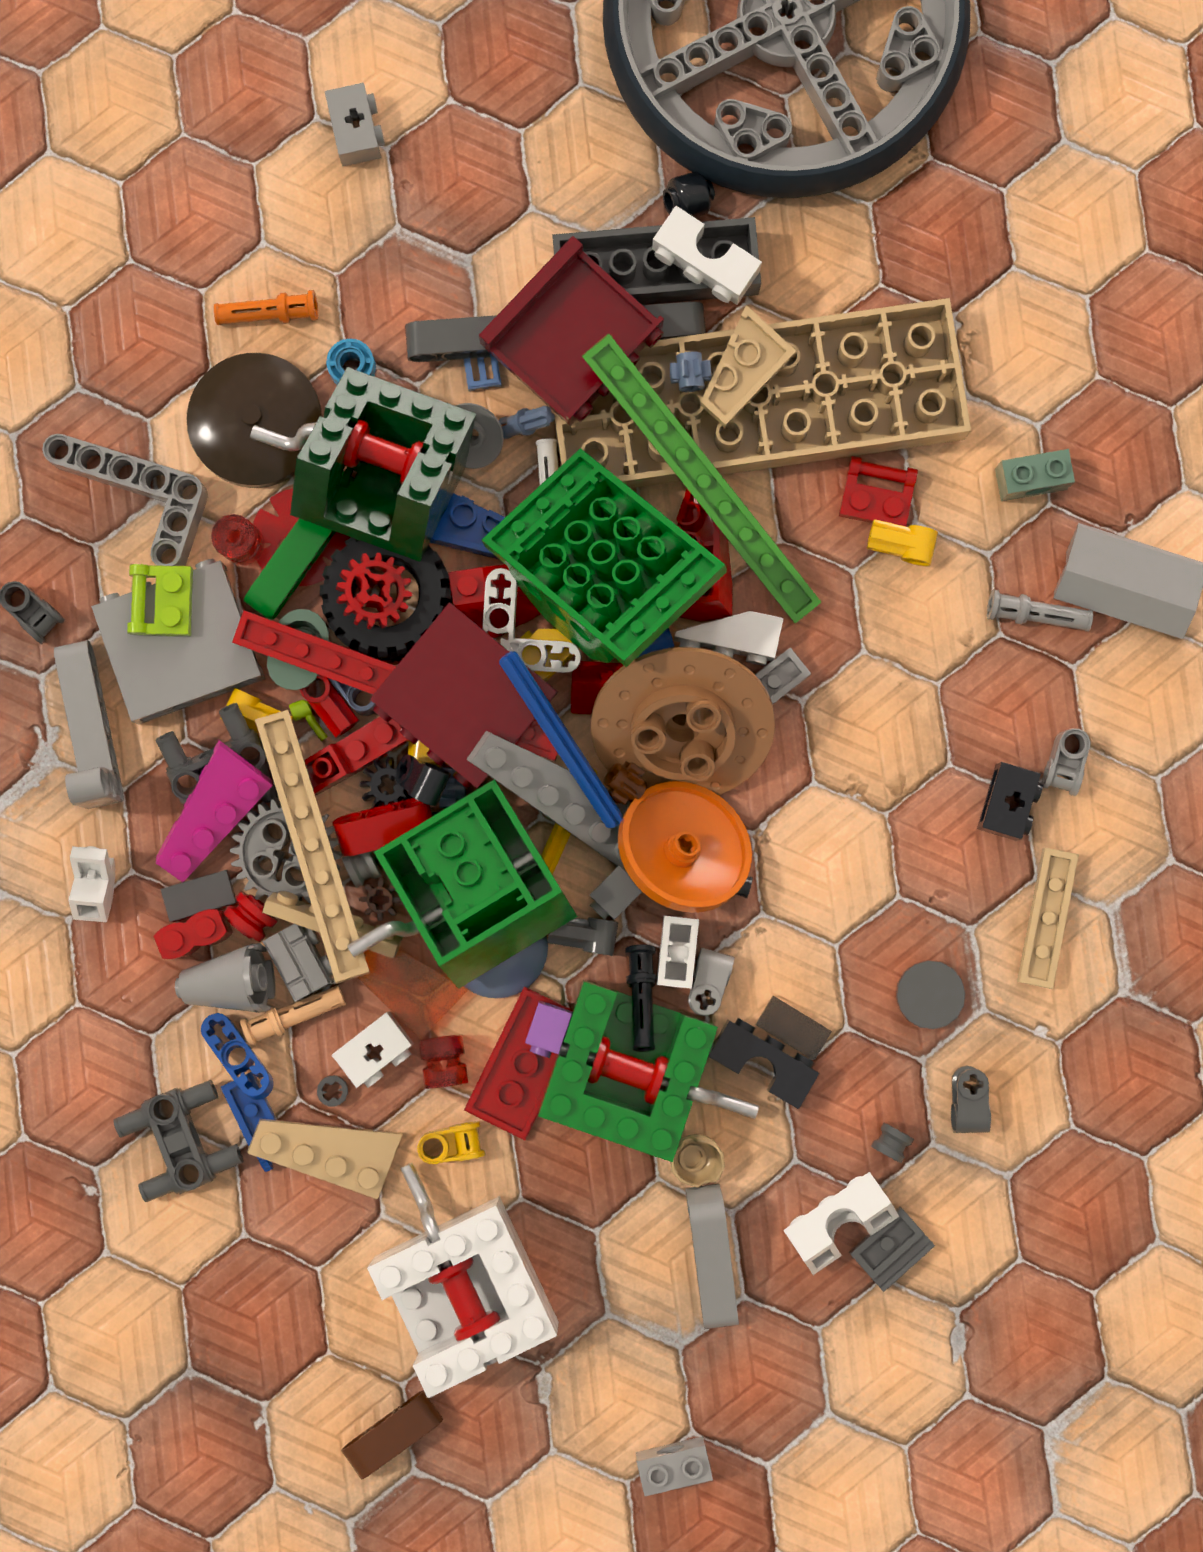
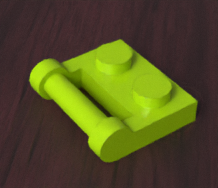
(172, 600)

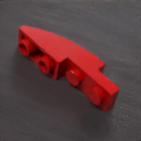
(353, 753)

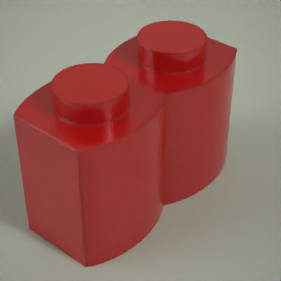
(201, 929)

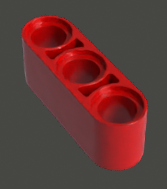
(378, 826)

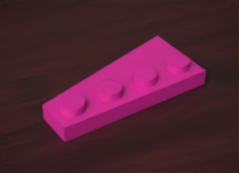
(220, 800)

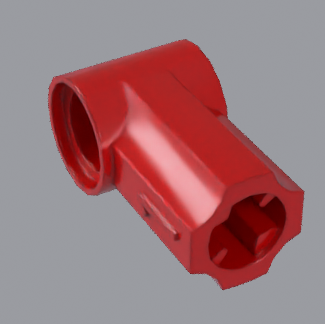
(332, 708)

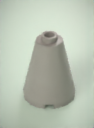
(230, 981)

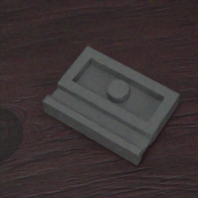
(892, 1250)

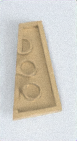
(338, 1155)

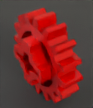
(366, 579)

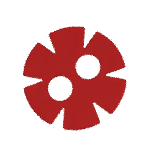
(277, 528)

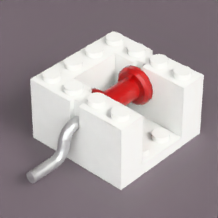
(463, 1291)

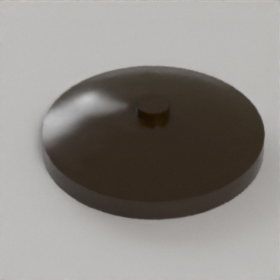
(247, 393)

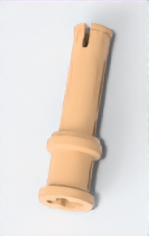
(278, 1020)

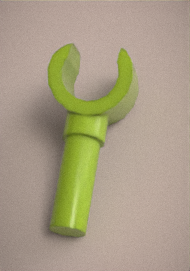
(302, 709)

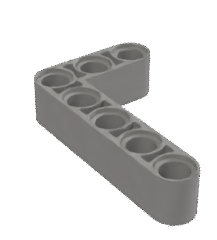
(139, 483)
(98, 773)

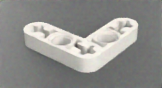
(516, 644)

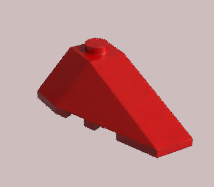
(469, 595)
(717, 600)

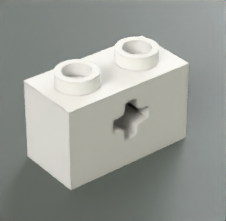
(677, 952)
(383, 1032)

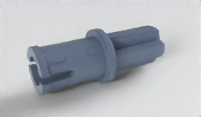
(526, 421)

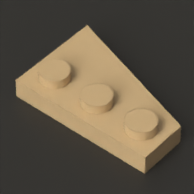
(747, 365)

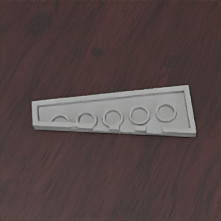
(549, 790)

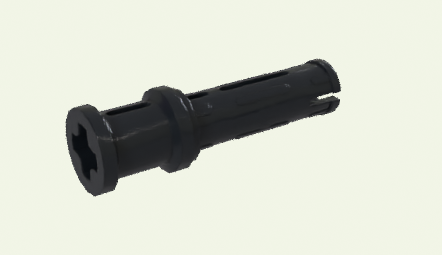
(641, 981)

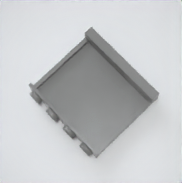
(178, 671)

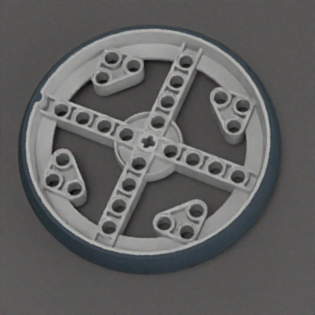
(773, 167)

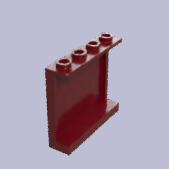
(559, 320)
(454, 692)

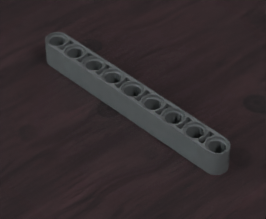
(460, 336)

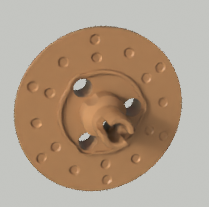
(660, 722)

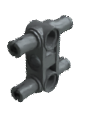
(241, 738)
(178, 1141)

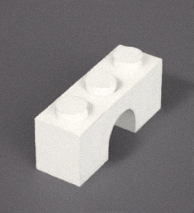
(726, 276)
(859, 1202)

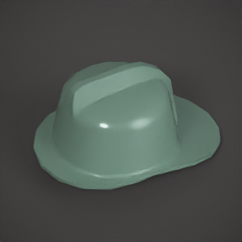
(288, 675)

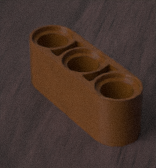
(392, 1434)

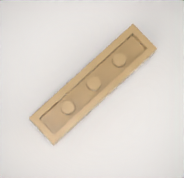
(288, 908)
(1047, 918)

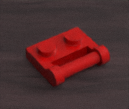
(870, 502)

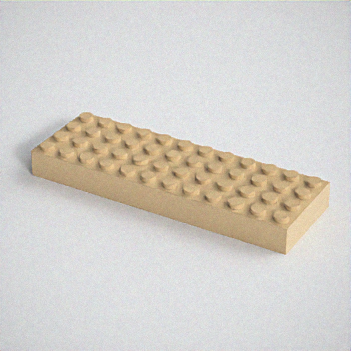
(848, 391)

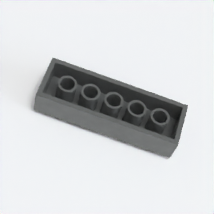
(632, 263)

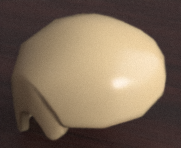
(698, 1161)

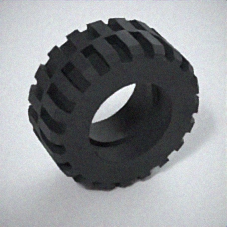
(393, 641)

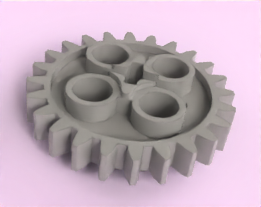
(258, 842)

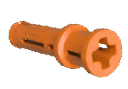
(285, 312)

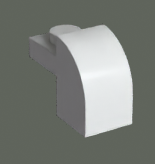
(92, 884)

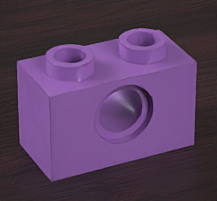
(548, 1029)

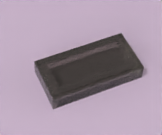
(793, 1027)

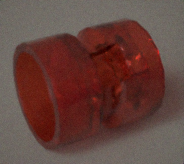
(237, 539)
(439, 1049)

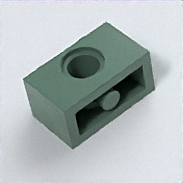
(1034, 475)

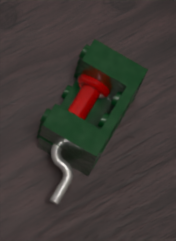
(405, 459)

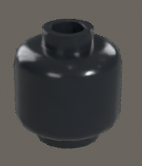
(689, 193)

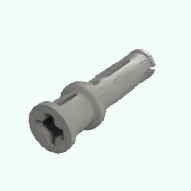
(1023, 610)

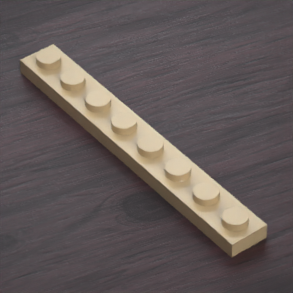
(311, 845)

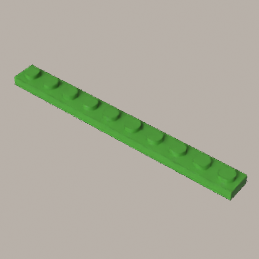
(701, 478)

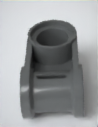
(34, 615)
(970, 1107)

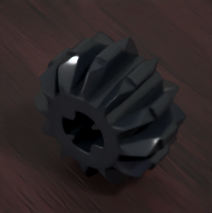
(377, 783)

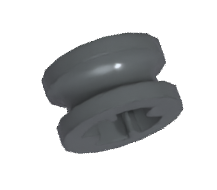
(333, 1101)

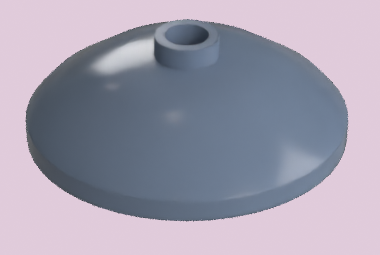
(512, 974)

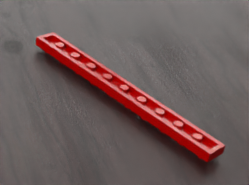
(342, 665)

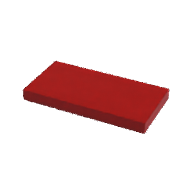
(513, 1076)

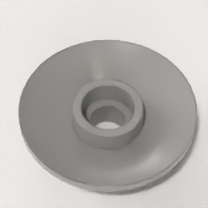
(489, 443)

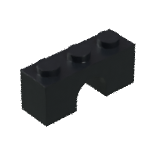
(791, 1075)

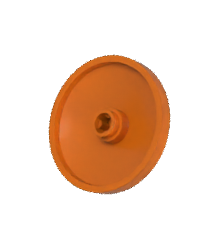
(684, 847)

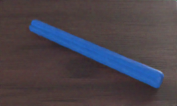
(561, 739)

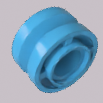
(346, 350)

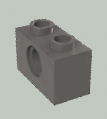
(614, 894)

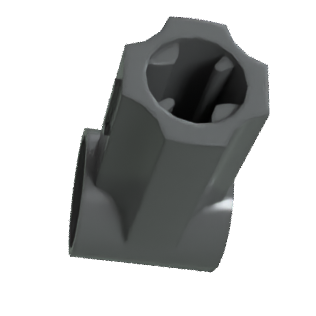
(590, 935)

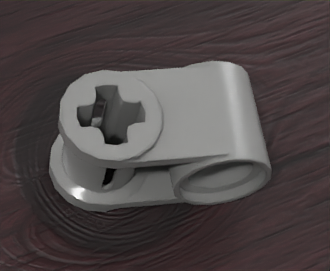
(1067, 764)
(710, 975)

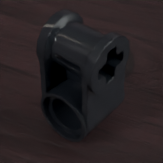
(422, 780)

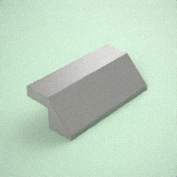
(1130, 581)

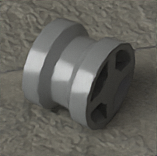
(892, 1142)

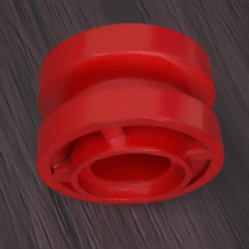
(249, 917)

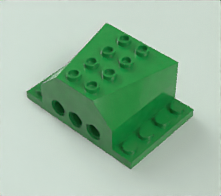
(601, 561)

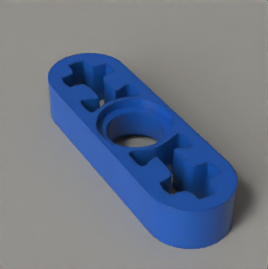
(216, 1043)

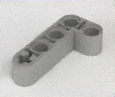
(712, 1256)

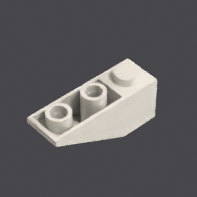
(742, 634)

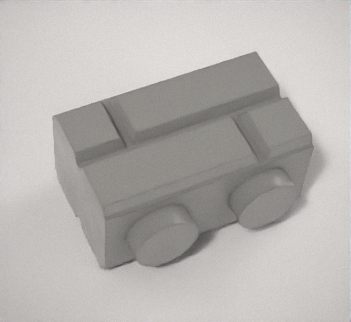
(299, 961)

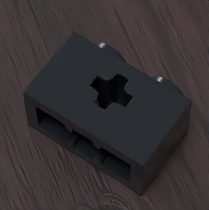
(995, 813)

